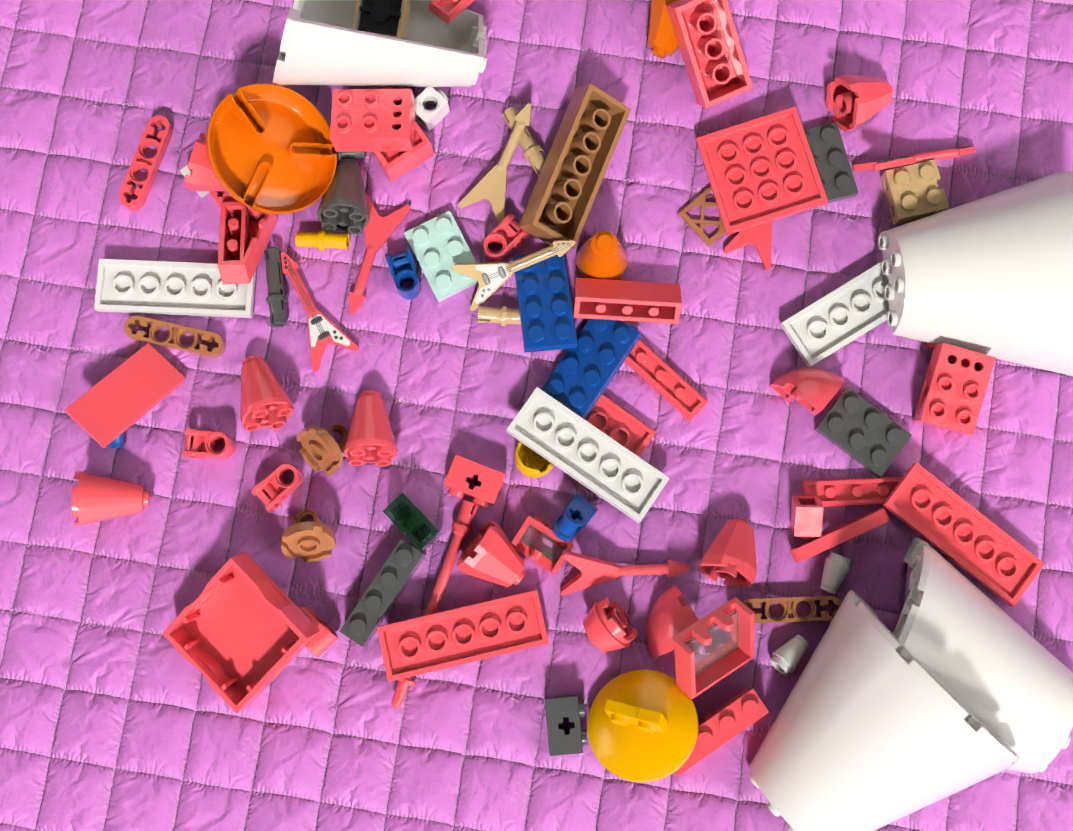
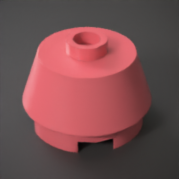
(608, 626)

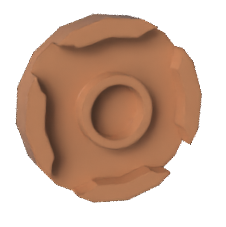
(321, 449)
(308, 539)

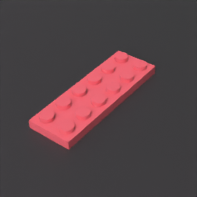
(963, 534)
(462, 635)

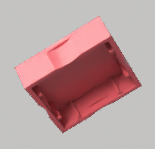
(241, 631)

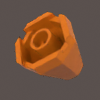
(661, 32)

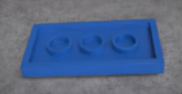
(545, 305)
(592, 365)

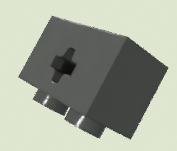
(559, 741)

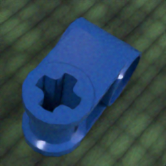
(404, 269)
(574, 517)

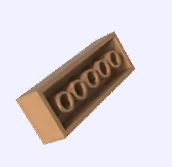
(575, 166)

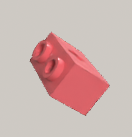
(465, 469)

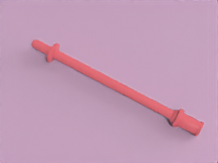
(461, 529)

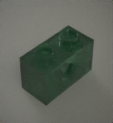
(412, 522)

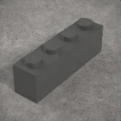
(382, 593)

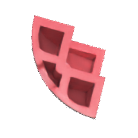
(809, 387)
(666, 619)

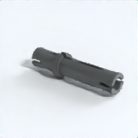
(276, 297)

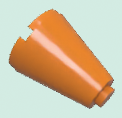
(601, 257)

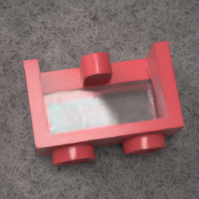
(541, 544)

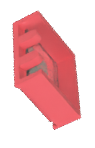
(714, 647)

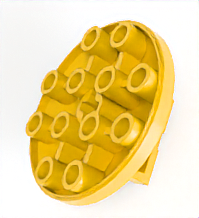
(642, 726)

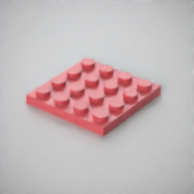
(761, 170)

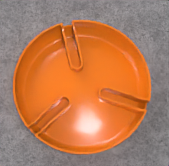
(270, 149)

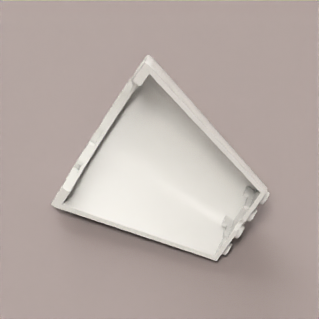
(325, 50)
(989, 275)
(986, 660)
(869, 734)

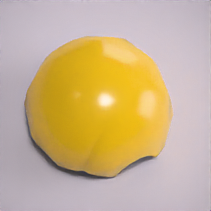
(530, 462)

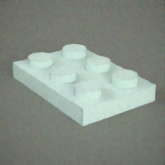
(437, 247)

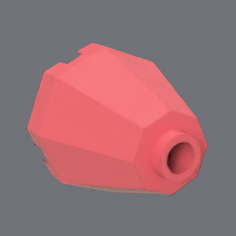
(856, 99)
(202, 176)
(731, 555)
(492, 557)

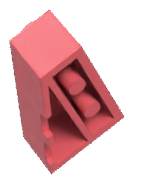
(242, 241)

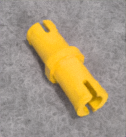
(322, 240)

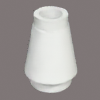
(834, 572)
(788, 656)

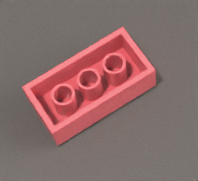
(710, 49)

